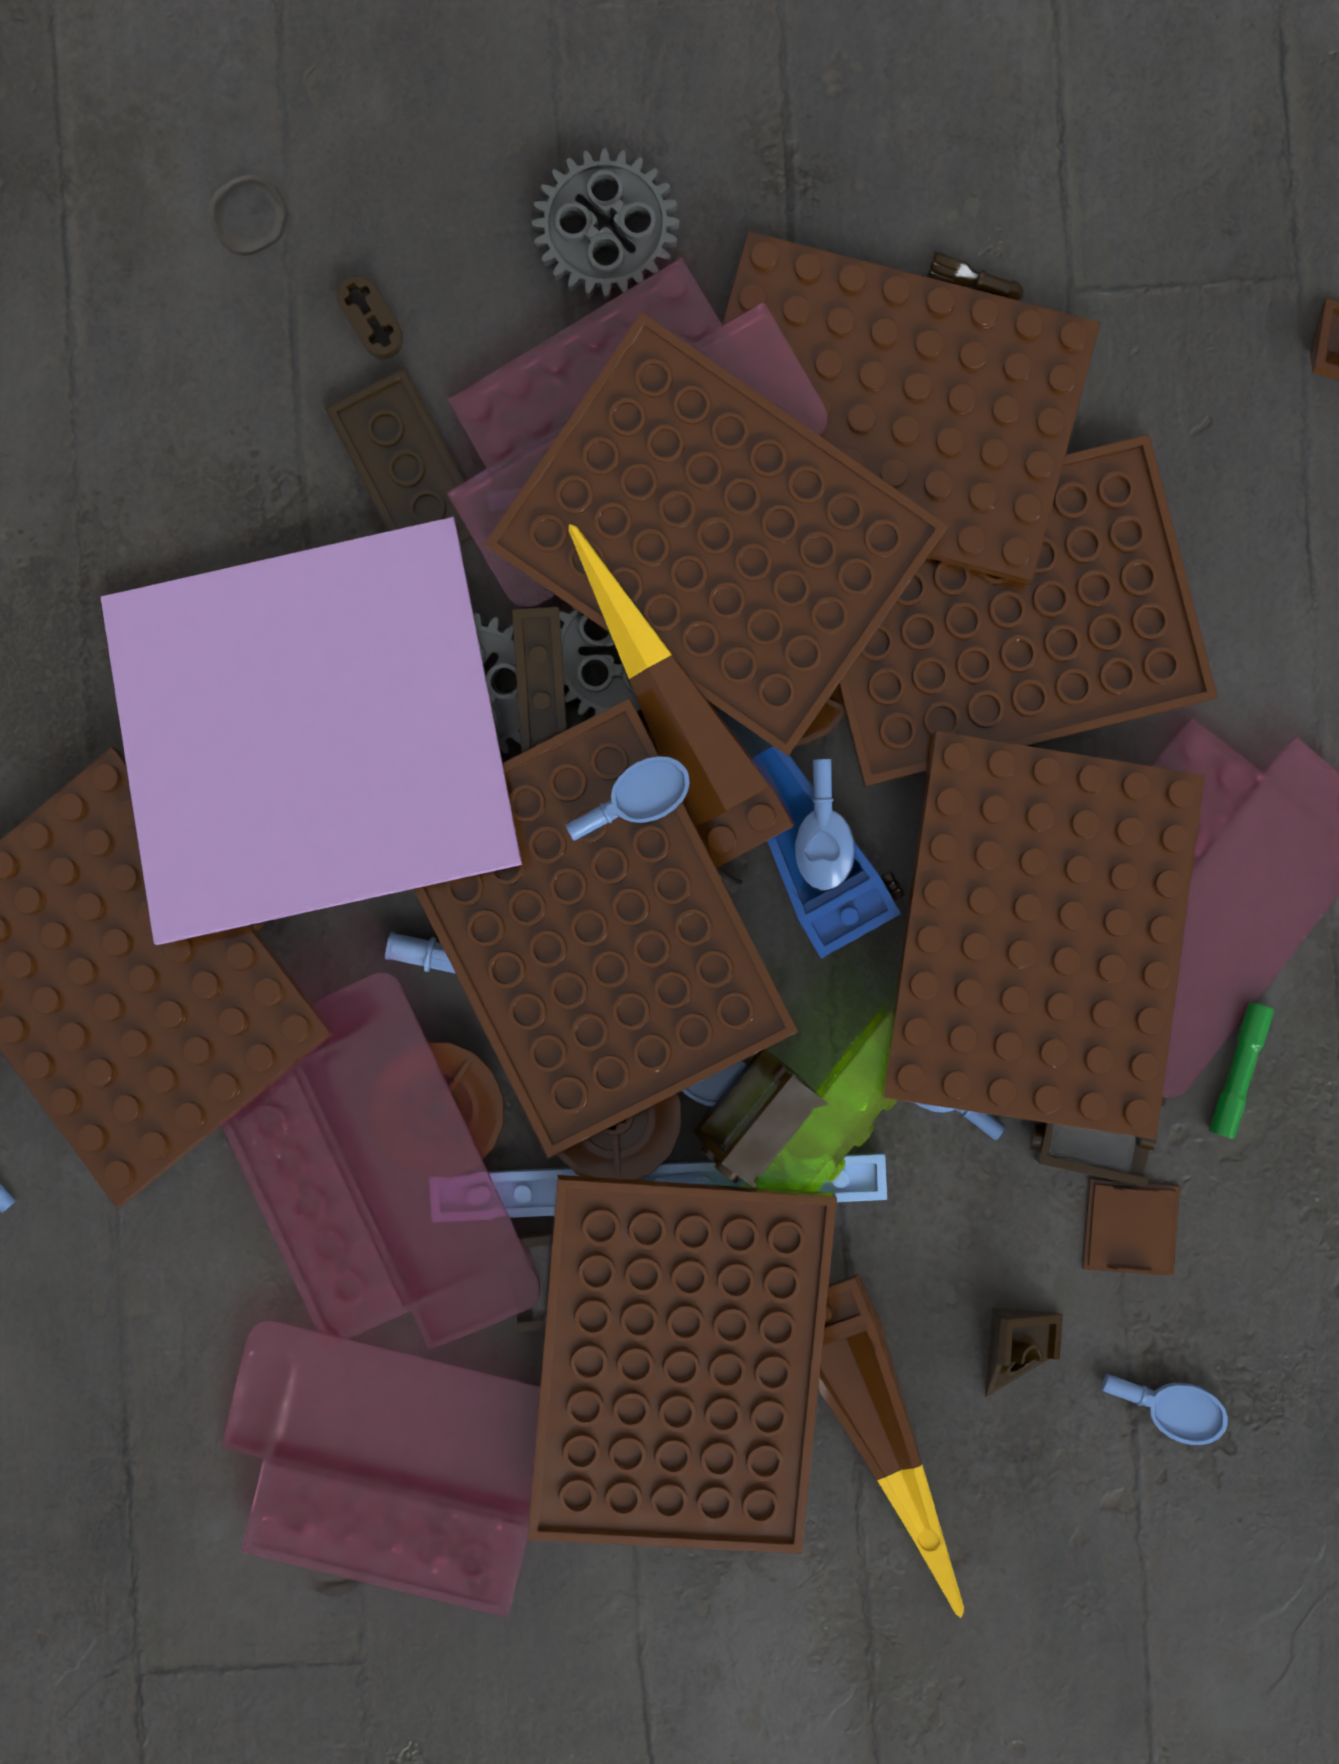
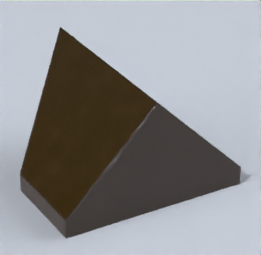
(1020, 1343)

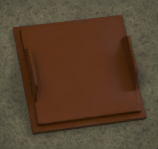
(1131, 1227)

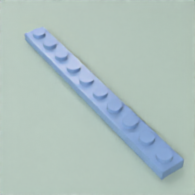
(534, 1190)

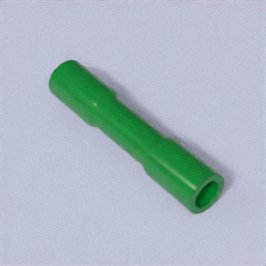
(1249, 1043)

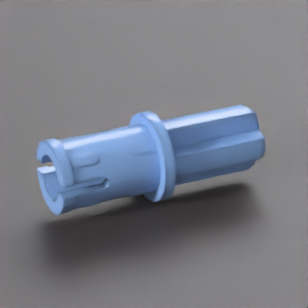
(417, 952)

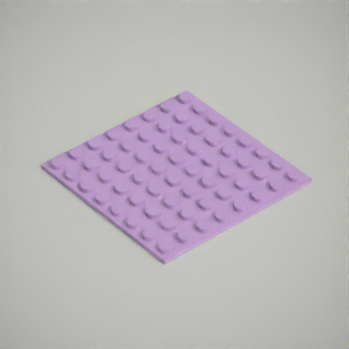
(308, 731)

